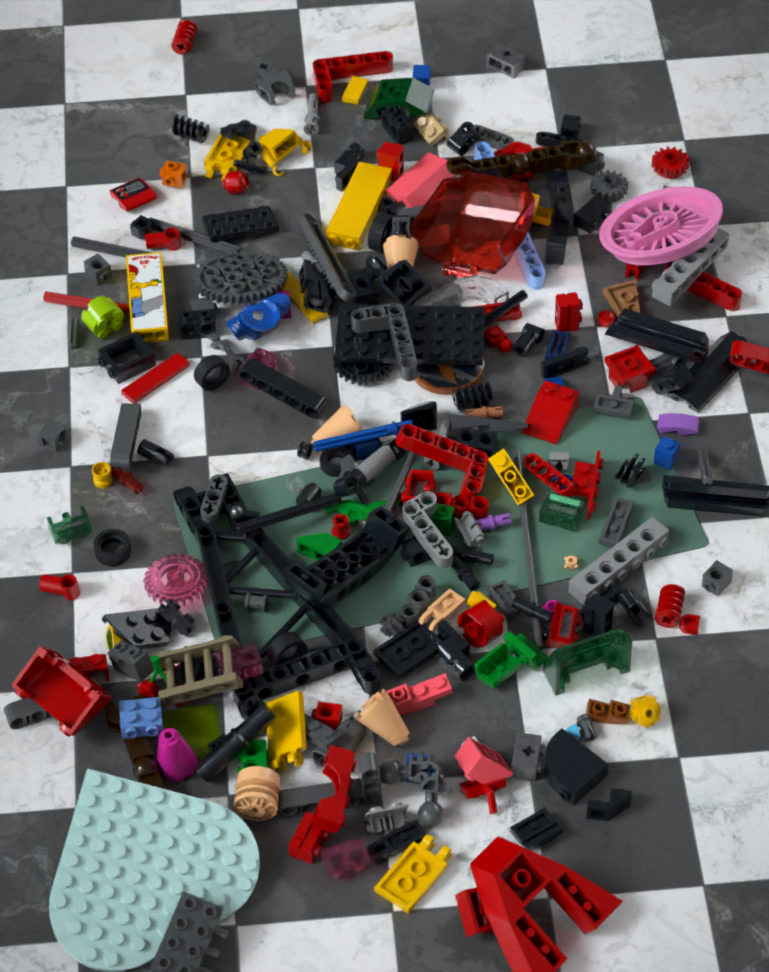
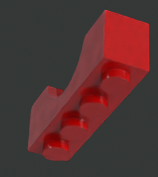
(330, 811)

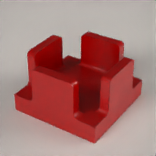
(630, 368)

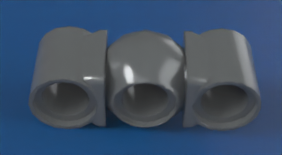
(418, 600)

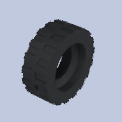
(379, 231)

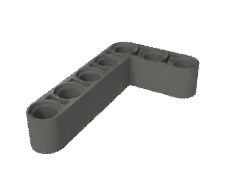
(389, 317)
(364, 790)

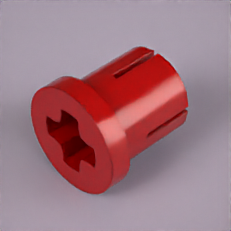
(341, 527)

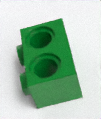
(259, 752)

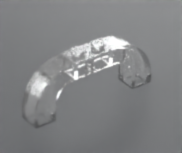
(465, 289)

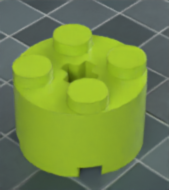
(103, 316)

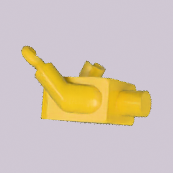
(280, 143)

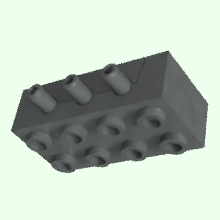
(189, 936)

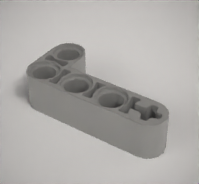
(430, 533)

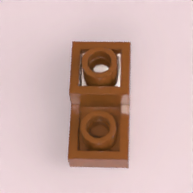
(610, 713)

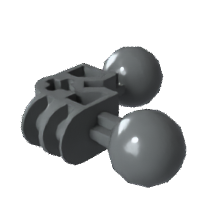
(391, 772)

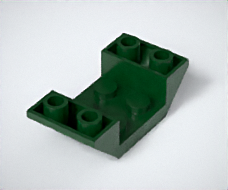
(400, 93)

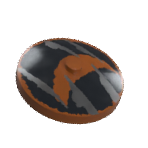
(442, 378)

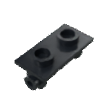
(183, 622)

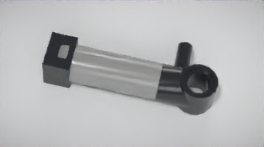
(365, 471)

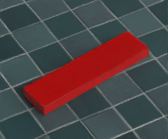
(155, 378)

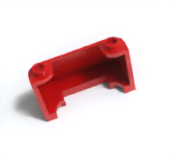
(61, 690)

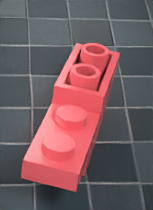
(420, 695)

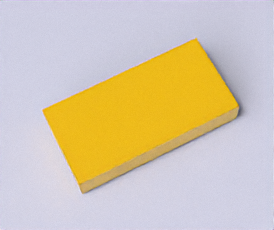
(355, 90)

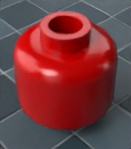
(236, 182)

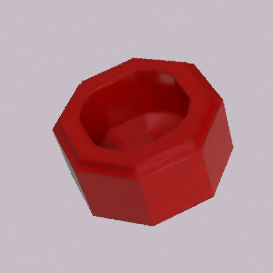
(606, 318)

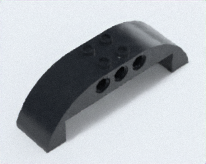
(350, 563)

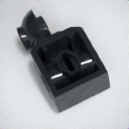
(400, 282)

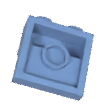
(140, 717)

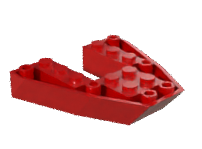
(510, 878)

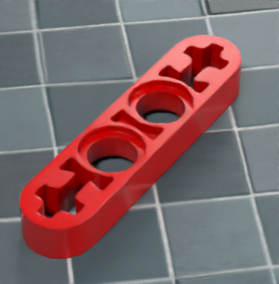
(548, 475)

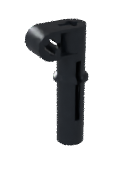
(258, 718)

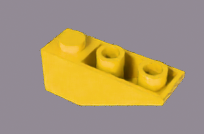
(511, 477)

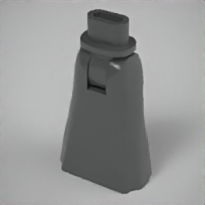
(352, 734)

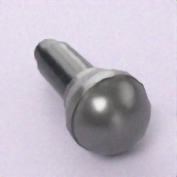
(238, 512)

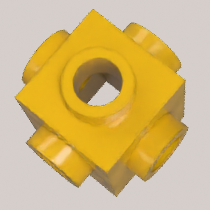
(645, 710)

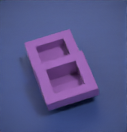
(683, 423)

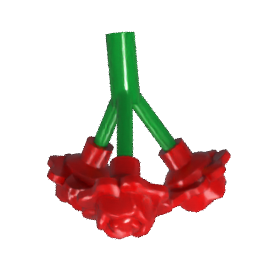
(148, 688)

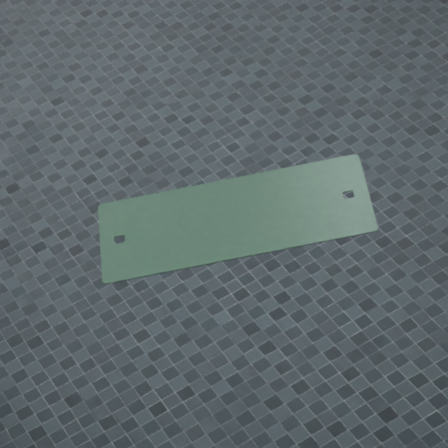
(389, 588)

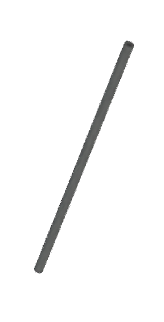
(529, 557)

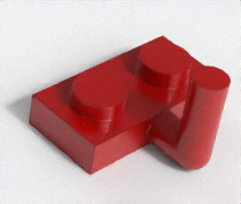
(475, 789)

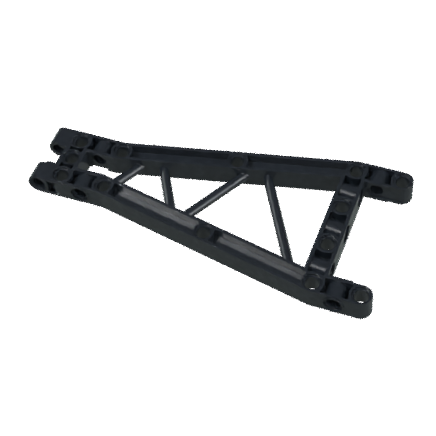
(346, 648)

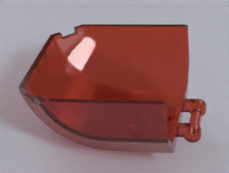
(474, 223)

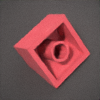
(481, 762)

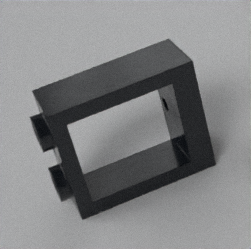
(132, 368)

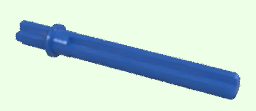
(360, 436)

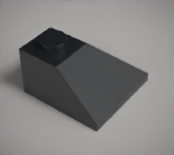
(422, 415)

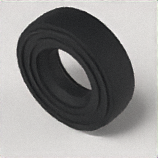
(326, 455)

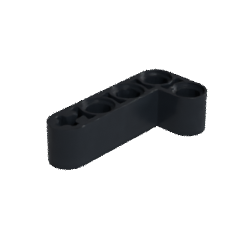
(556, 241)

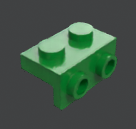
(524, 650)
(497, 666)

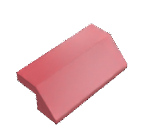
(419, 181)

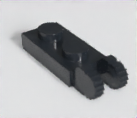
(564, 363)
(396, 841)

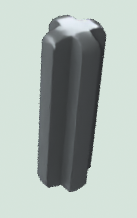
(73, 338)

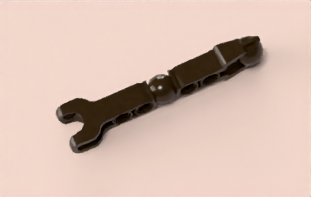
(536, 161)
(139, 750)

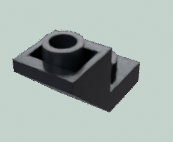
(619, 801)

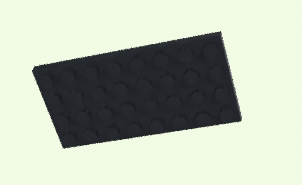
(437, 332)

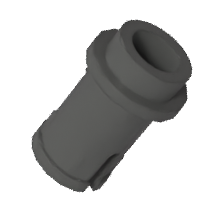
(584, 722)

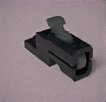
(315, 288)

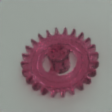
(175, 585)

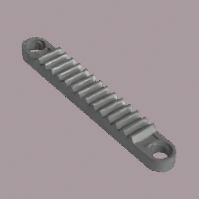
(326, 257)

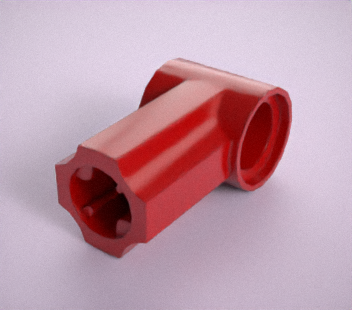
(169, 238)
(63, 585)

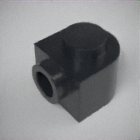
(140, 227)

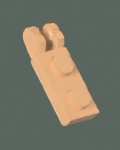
(442, 608)

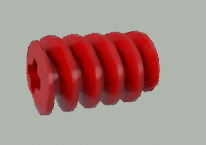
(184, 36)
(670, 605)

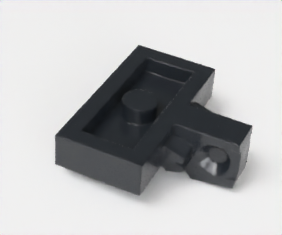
(241, 129)

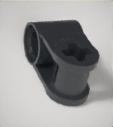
(463, 140)

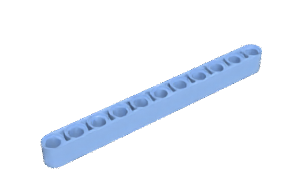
(526, 252)

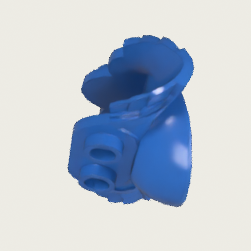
(272, 309)

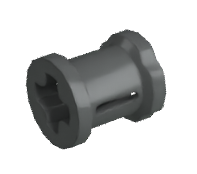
(256, 602)

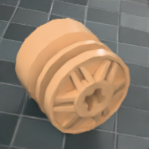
(257, 793)

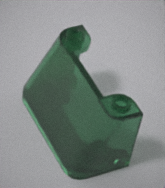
(609, 648)

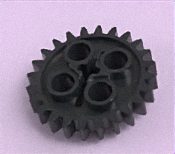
(362, 371)

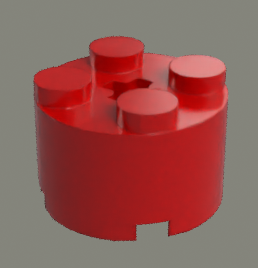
(481, 624)

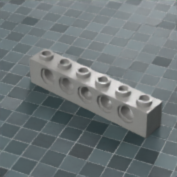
(687, 269)
(619, 560)

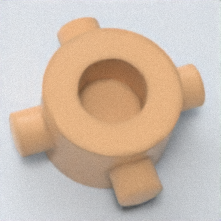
(571, 562)

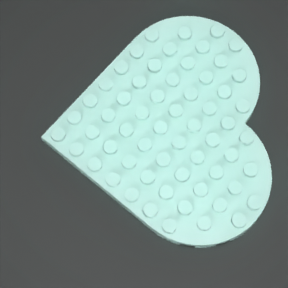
(131, 861)

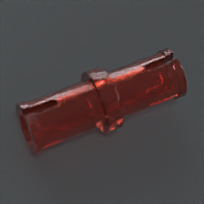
(127, 480)

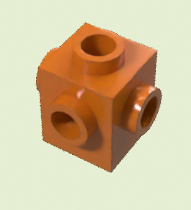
(173, 174)

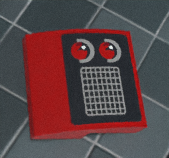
(133, 194)

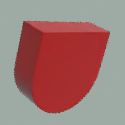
(689, 624)

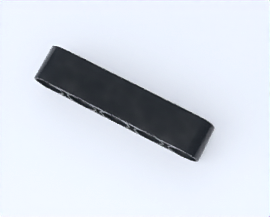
(282, 388)

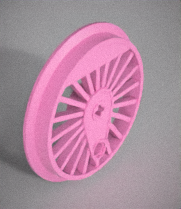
(639, 243)

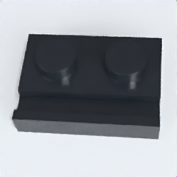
(536, 830)

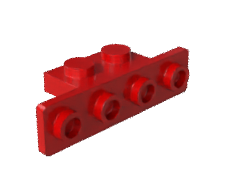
(585, 481)

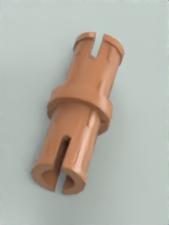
(489, 412)

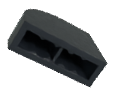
(572, 767)

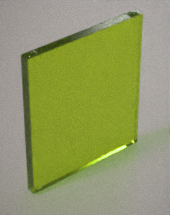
(195, 725)

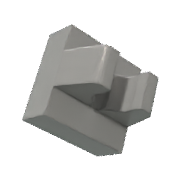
(559, 457)

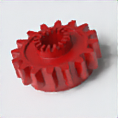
(670, 163)

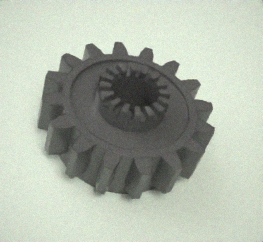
(609, 186)

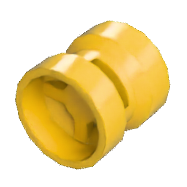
(102, 475)

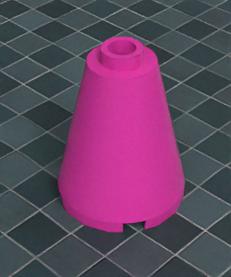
(175, 756)

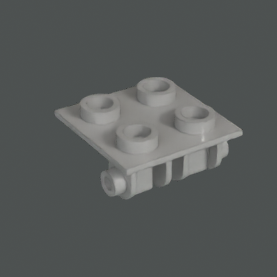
(377, 813)

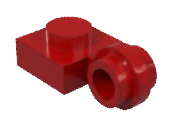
(497, 337)

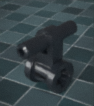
(250, 154)

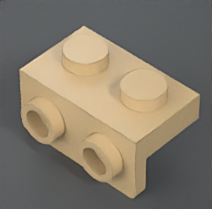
(431, 129)

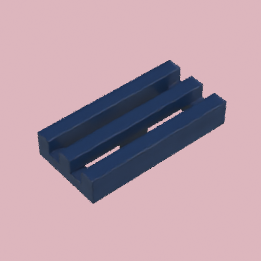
(561, 334)

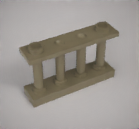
(210, 685)

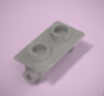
(472, 536)

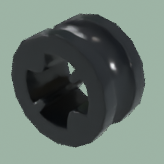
(305, 450)

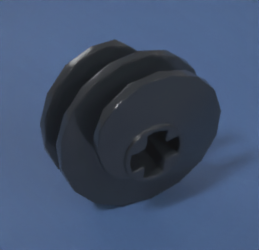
(629, 471)

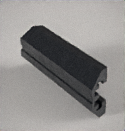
(660, 335)
(709, 375)
(718, 497)

